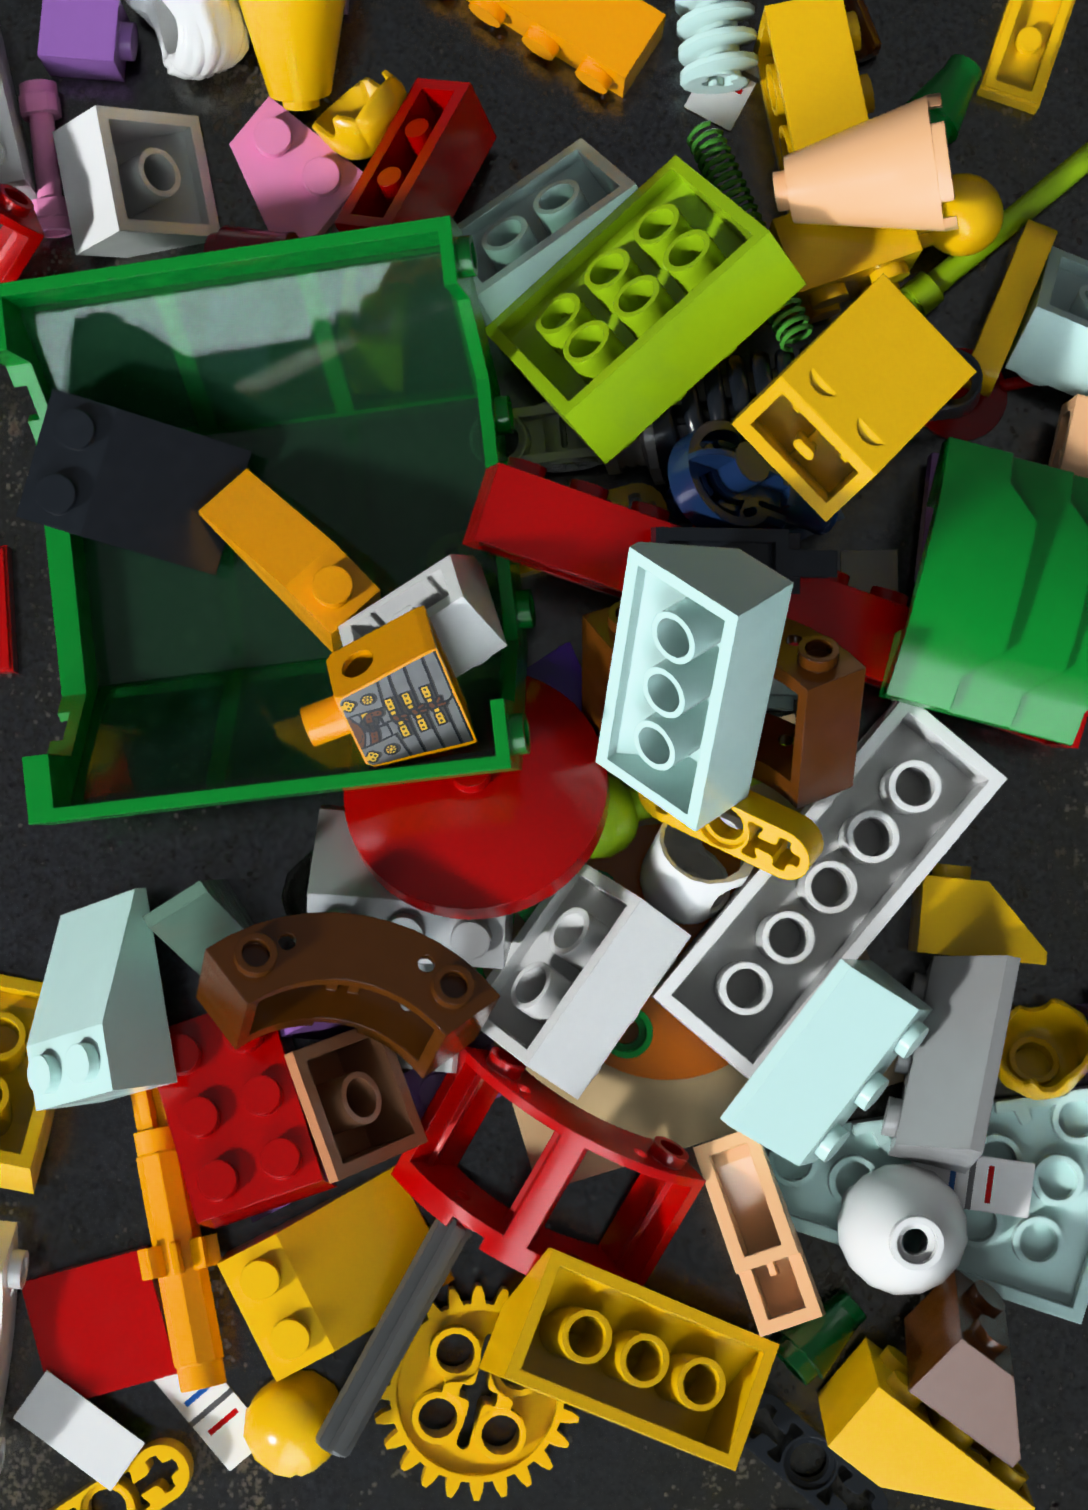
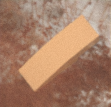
(759, 1233)

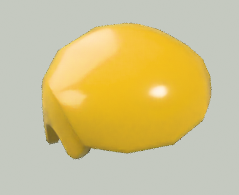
(361, 117)
(1045, 1050)
(285, 1423)

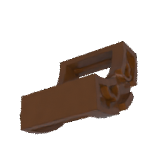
(829, 688)
(346, 974)

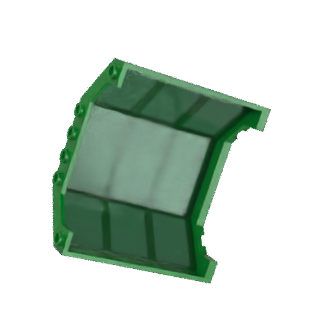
(366, 409)

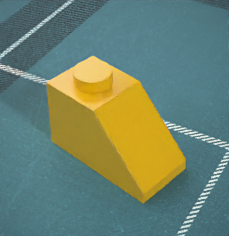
(967, 919)

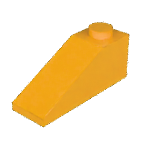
(291, 556)

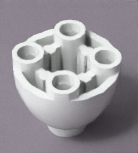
(883, 1209)

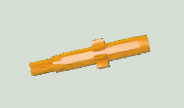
(178, 1251)

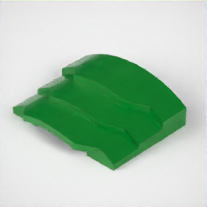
(999, 597)

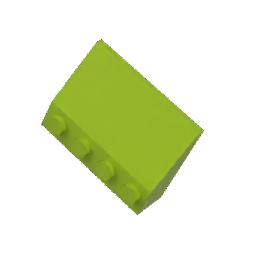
(645, 307)

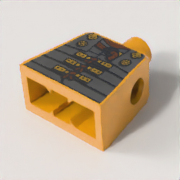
(393, 695)

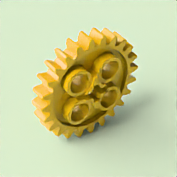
(425, 1377)

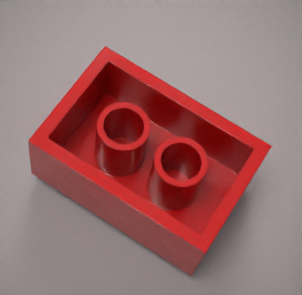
(238, 1124)

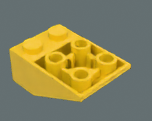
(854, 397)
(906, 1443)

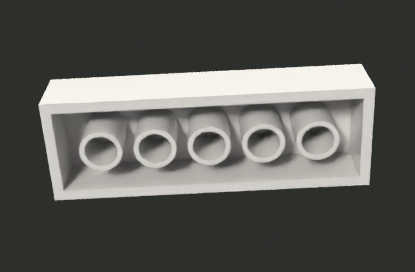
(783, 937)

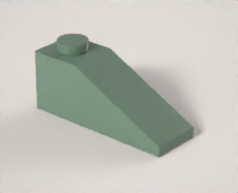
(198, 919)

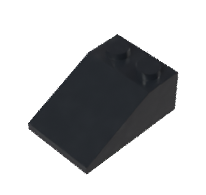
(129, 481)

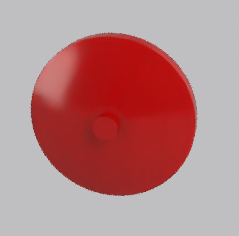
(491, 838)

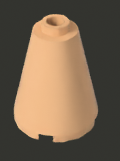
(874, 174)

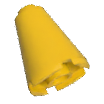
(295, 47)

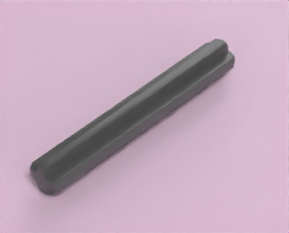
(391, 1338)

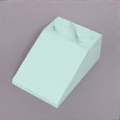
(100, 1009)

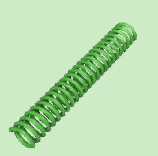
(700, 160)

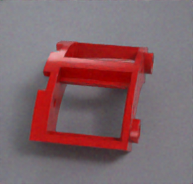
(518, 1233)

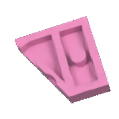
(292, 172)

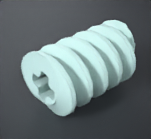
(713, 45)

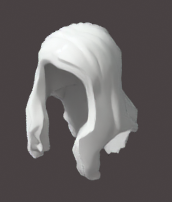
(196, 34)

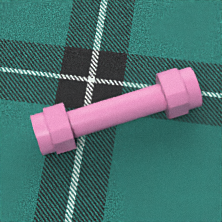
(41, 108)

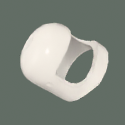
(686, 878)

